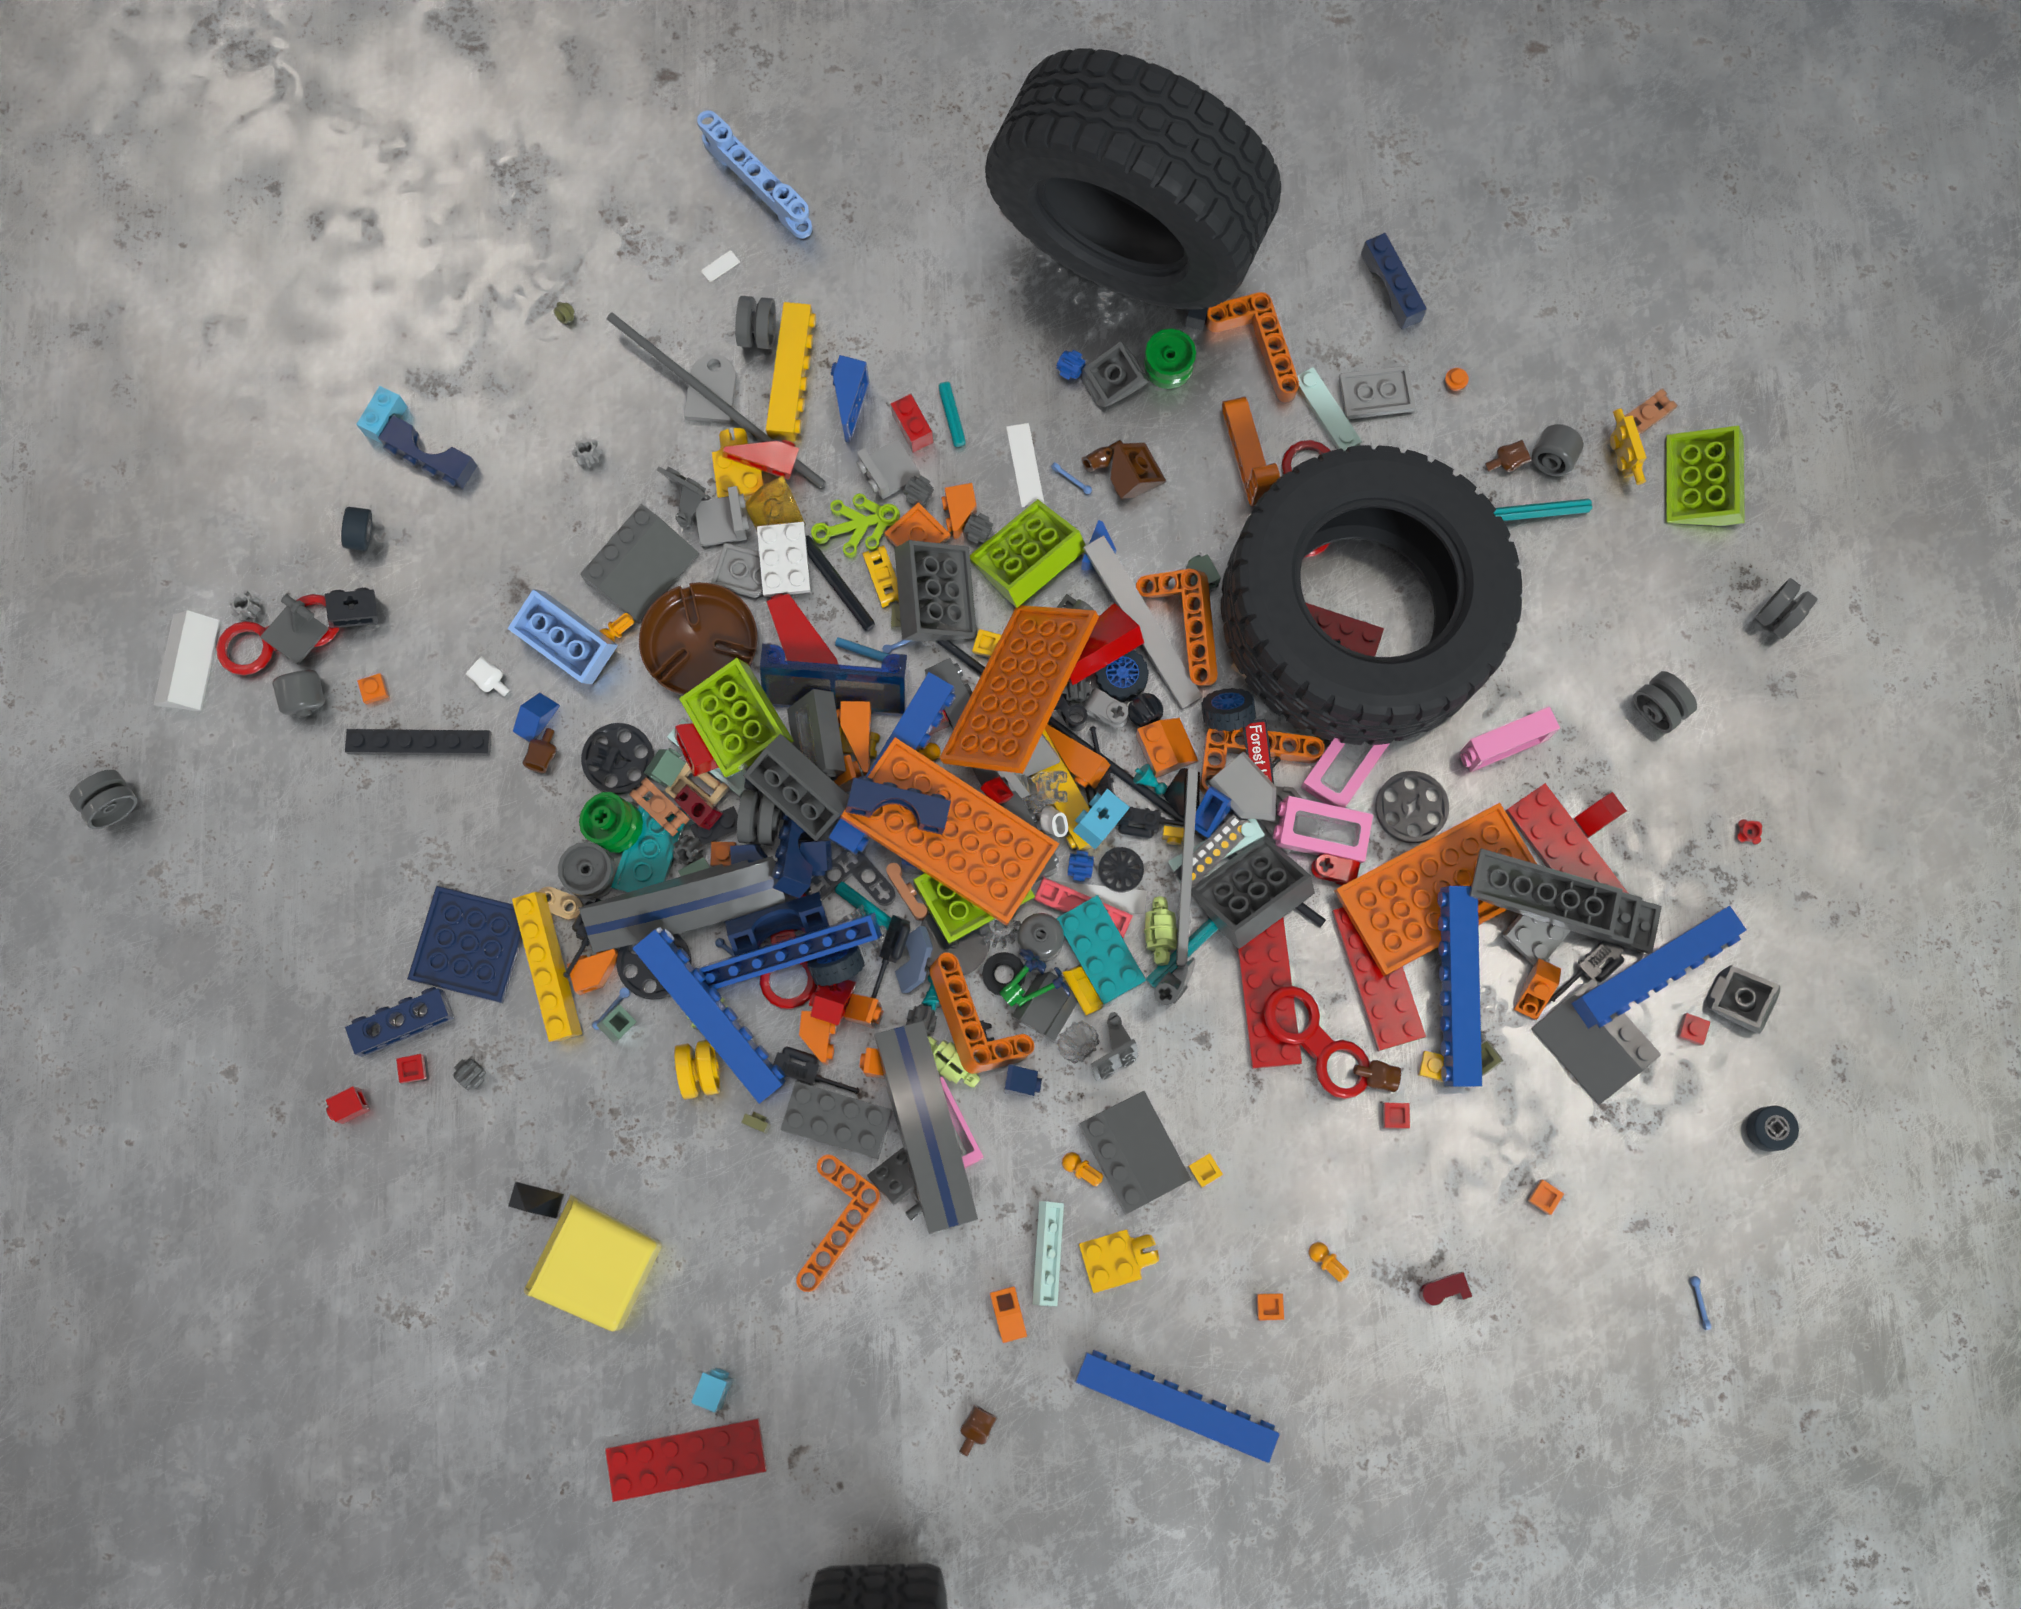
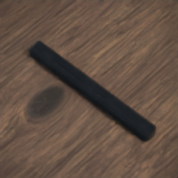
(839, 585)

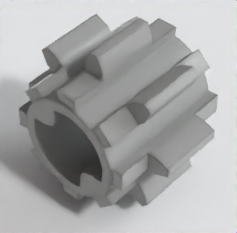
(584, 457)
(238, 603)

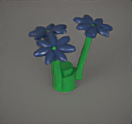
(1014, 992)

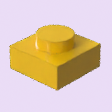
(985, 643)
(1173, 835)
(1431, 1065)
(1205, 1170)

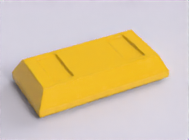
(1083, 989)

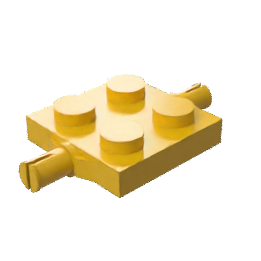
(1628, 447)

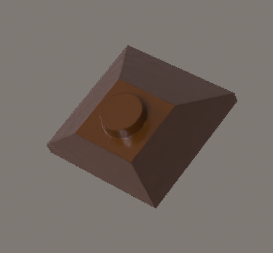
(1134, 470)

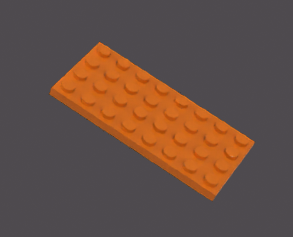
(1019, 688)
(984, 847)
(1398, 902)

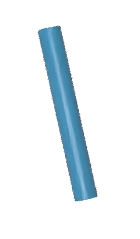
(860, 649)

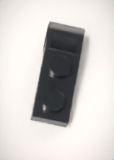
(1065, 712)

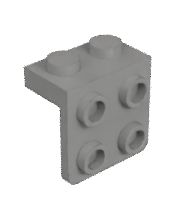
(887, 468)
(722, 519)
(1042, 758)

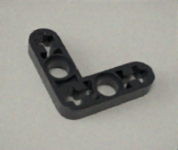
(856, 870)

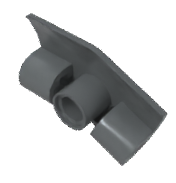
(1171, 988)

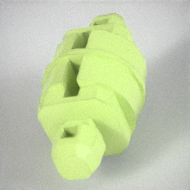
(1160, 931)
(946, 1068)

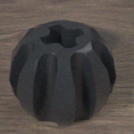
(1145, 709)

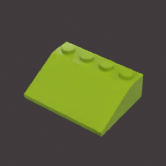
(1706, 477)
(1028, 552)
(733, 716)
(951, 911)

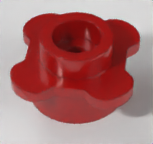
(1754, 826)

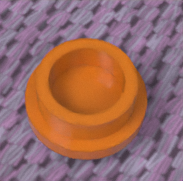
(1456, 379)

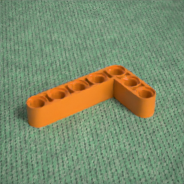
(1265, 337)
(1255, 474)
(1191, 617)
(1276, 739)
(970, 1022)
(842, 1223)

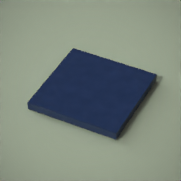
(467, 945)

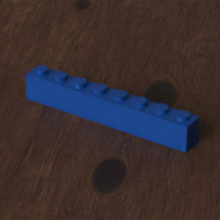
(912, 730)
(792, 951)
(1659, 967)
(1460, 987)
(709, 1014)
(1178, 1407)

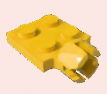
(731, 473)
(1116, 1259)

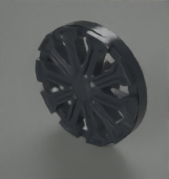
(1121, 869)

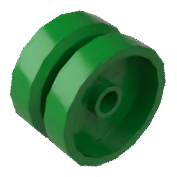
(1169, 358)
(611, 822)

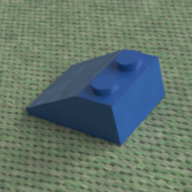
(851, 384)

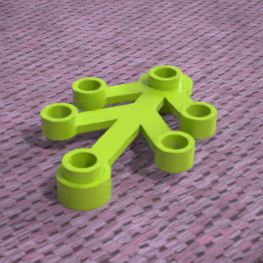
(858, 523)

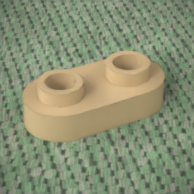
(559, 902)

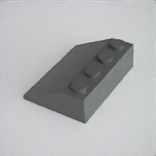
(639, 563)
(935, 591)
(1253, 891)
(1596, 1056)
(1134, 1152)

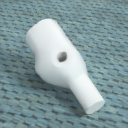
(487, 676)
(1053, 821)

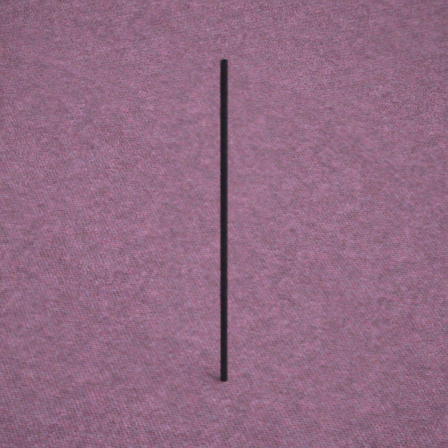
(1116, 770)

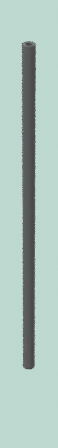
(707, 393)

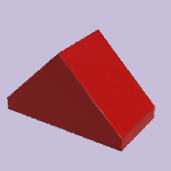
(1600, 814)

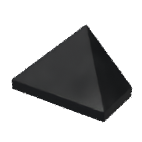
(1177, 792)
(536, 1200)

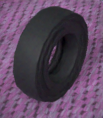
(995, 961)

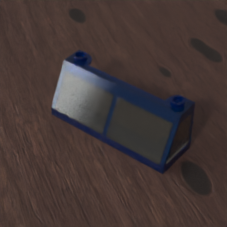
(791, 680)

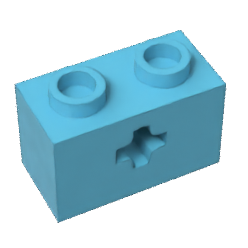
(380, 411)
(1110, 810)
(712, 1389)

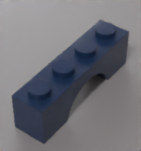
(1405, 300)
(451, 464)
(929, 811)
(814, 852)
(792, 871)
(751, 930)

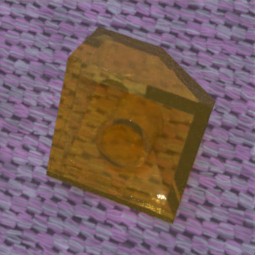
(773, 505)

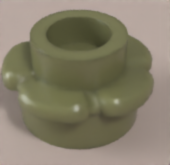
(564, 312)

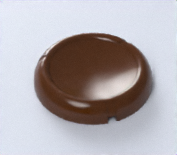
(695, 634)

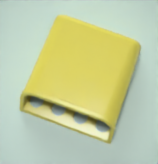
(593, 1266)

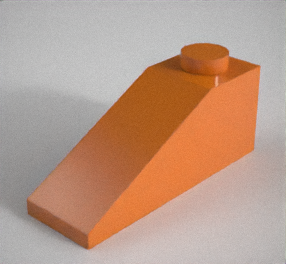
(856, 726)
(1082, 762)

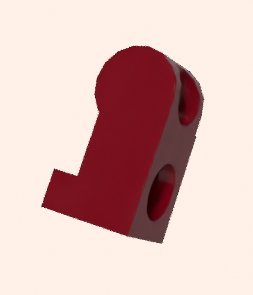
(697, 807)
(1437, 1290)

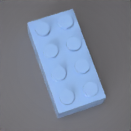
(562, 636)

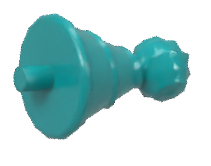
(1146, 777)
(931, 998)

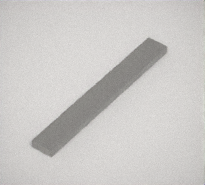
(1131, 602)
(1187, 866)

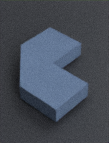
(919, 949)

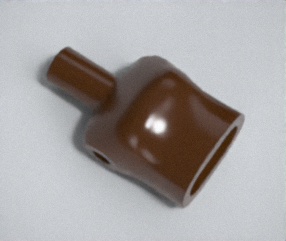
(1510, 457)
(1099, 458)
(540, 752)
(1380, 1075)
(976, 1428)

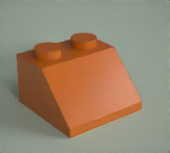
(1166, 746)

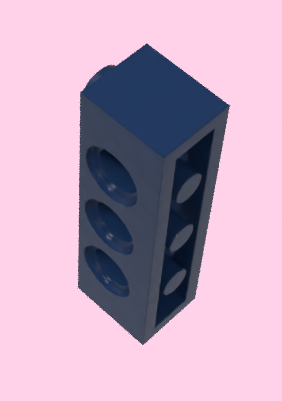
(437, 1012)

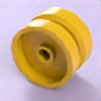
(697, 1069)

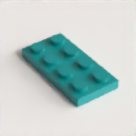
(649, 858)
(1101, 949)

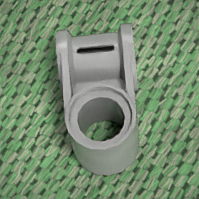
(1102, 706)

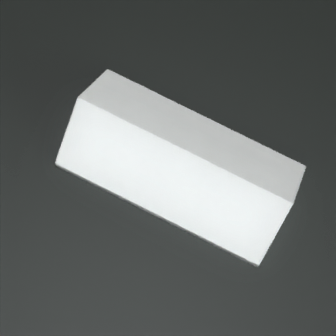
(187, 661)

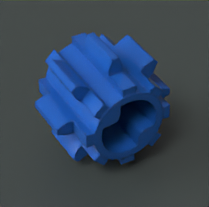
(1070, 364)
(1080, 865)

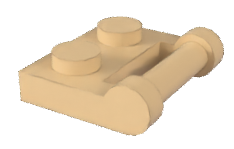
(682, 779)

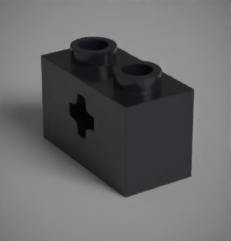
(338, 608)

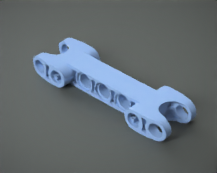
(729, 149)

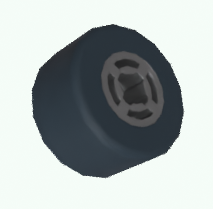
(356, 528)
(1762, 1128)

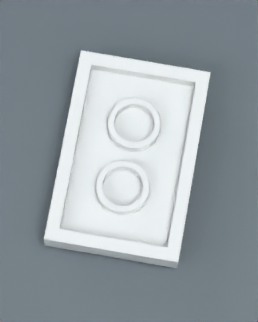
(783, 559)

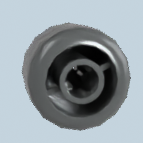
(1557, 450)
(298, 693)
(1047, 929)

